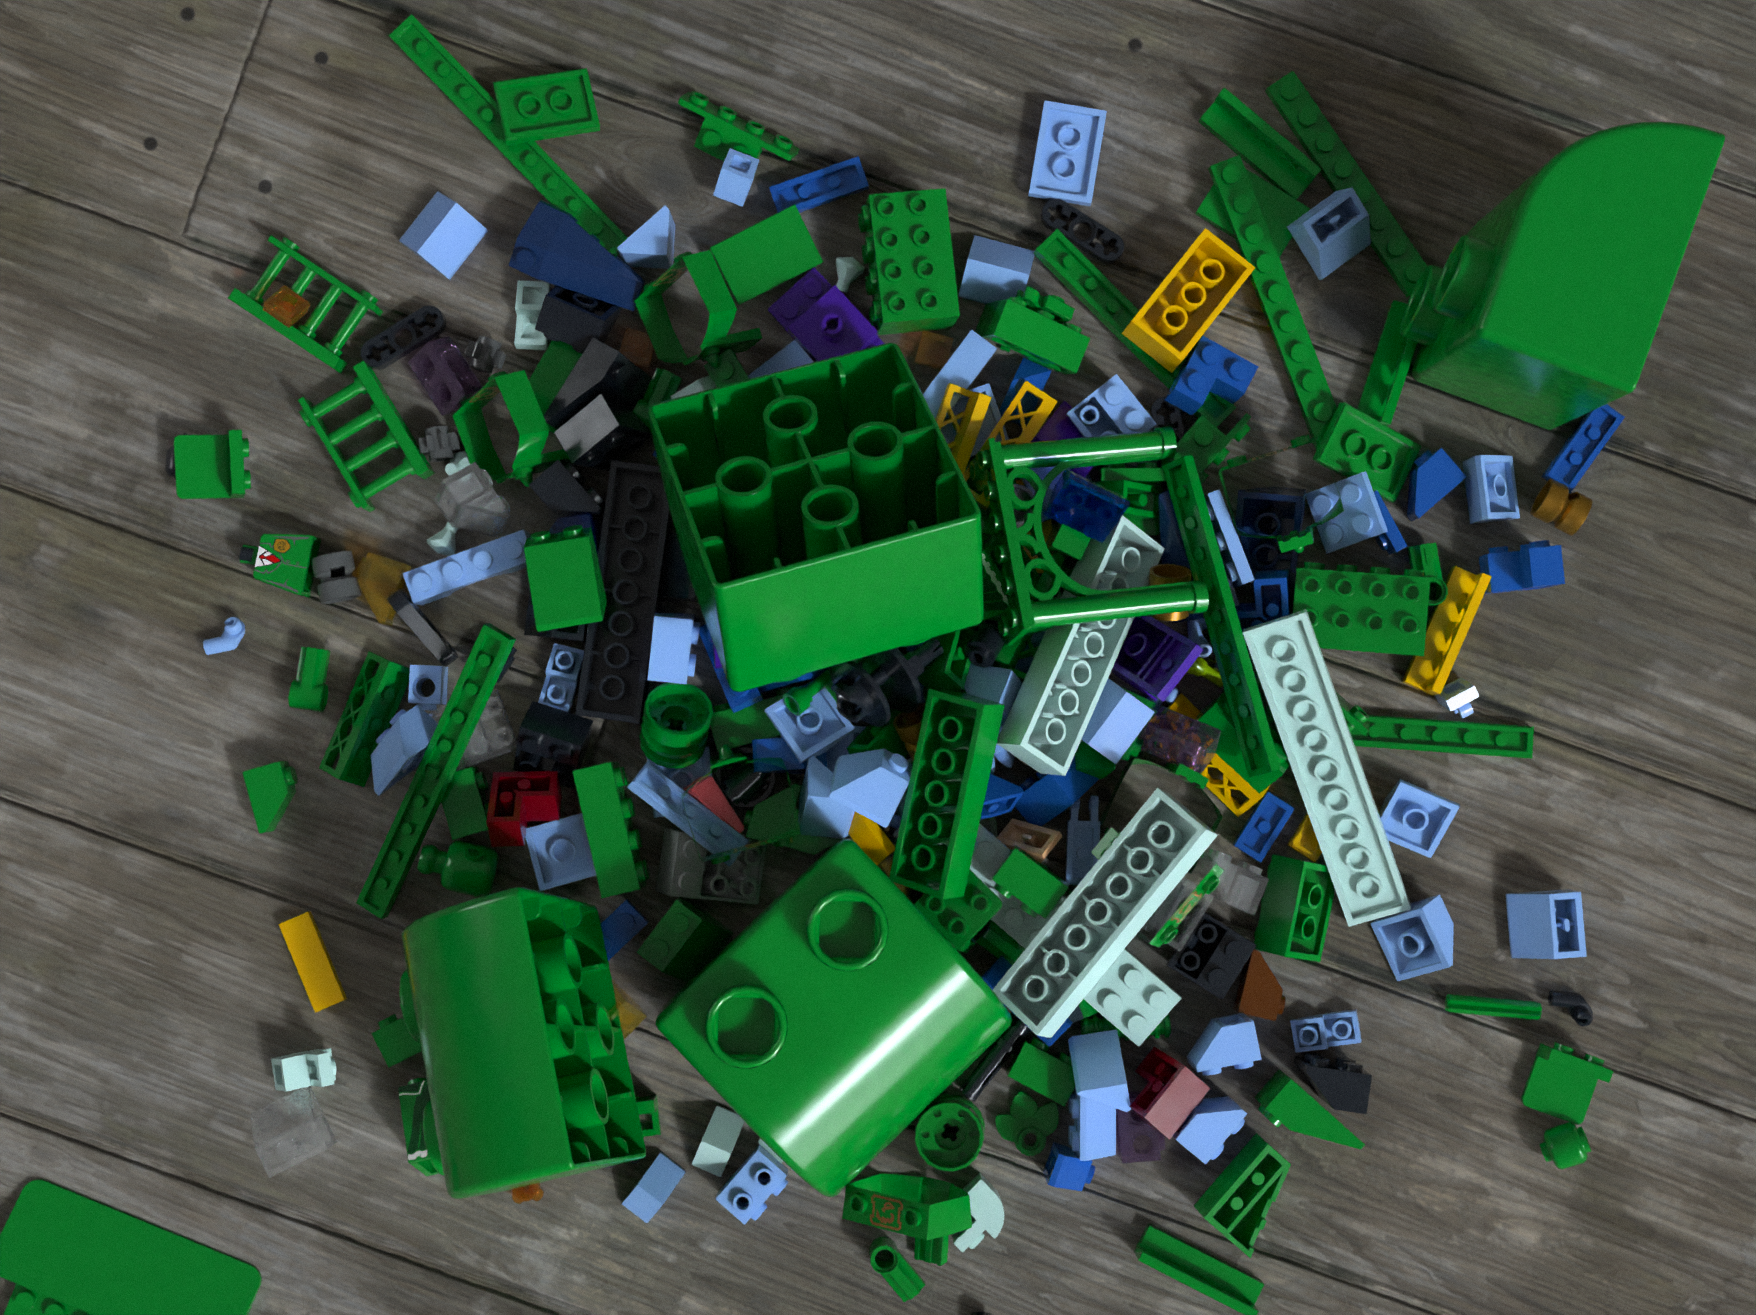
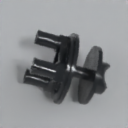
(879, 680)

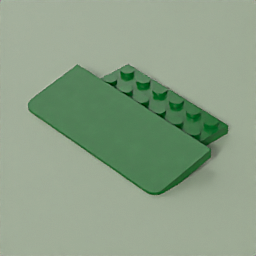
(99, 1261)

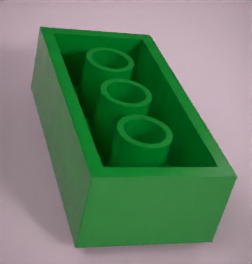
(610, 828)

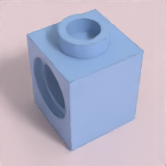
(736, 177)
(418, 675)

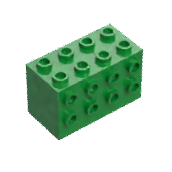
(909, 261)
(1364, 609)

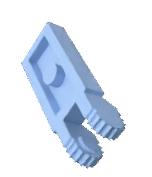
(1081, 840)

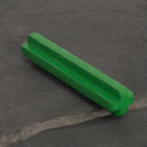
(1493, 1006)

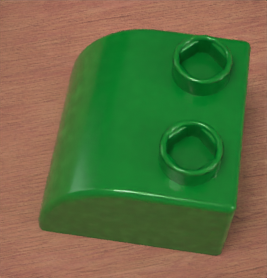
(1566, 276)
(819, 515)
(834, 1018)
(518, 1042)

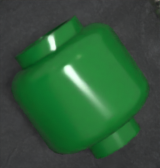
(1565, 1145)

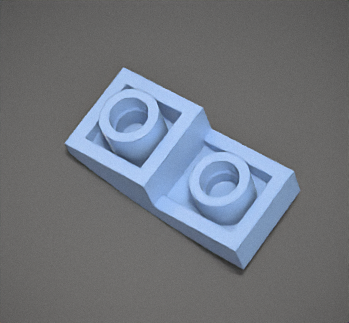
(562, 677)
(1326, 1030)

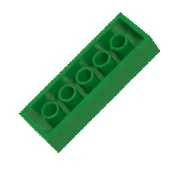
(946, 793)

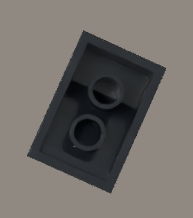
(596, 373)

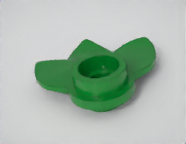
(1025, 1119)

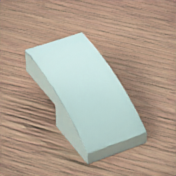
(528, 307)

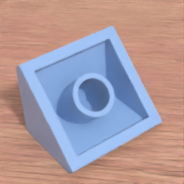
(443, 234)
(652, 243)
(995, 271)
(1491, 488)
(818, 812)
(1100, 1068)

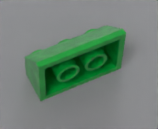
(1295, 909)

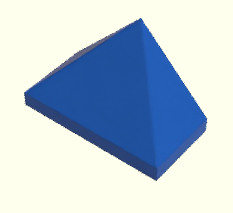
(1034, 374)

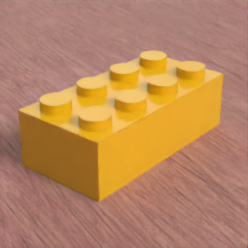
(1188, 300)

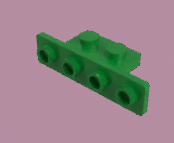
(726, 130)
(1208, 444)

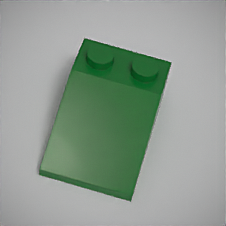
(1290, 1105)

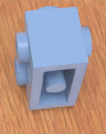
(753, 1185)

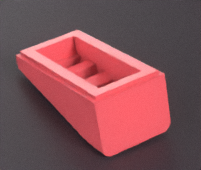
(711, 796)

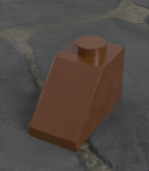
(1259, 990)

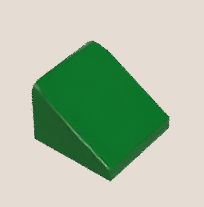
(1092, 762)

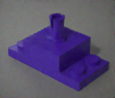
(823, 319)
(1154, 657)

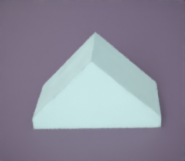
(718, 1141)

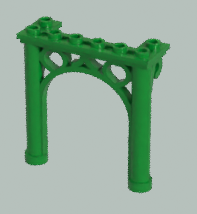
(994, 472)

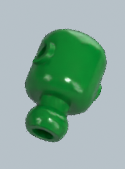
(463, 868)

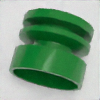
(675, 725)
(945, 1150)

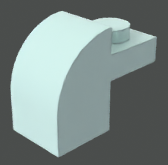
(304, 1070)
(986, 1214)

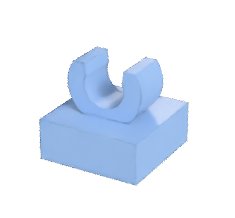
(1457, 697)

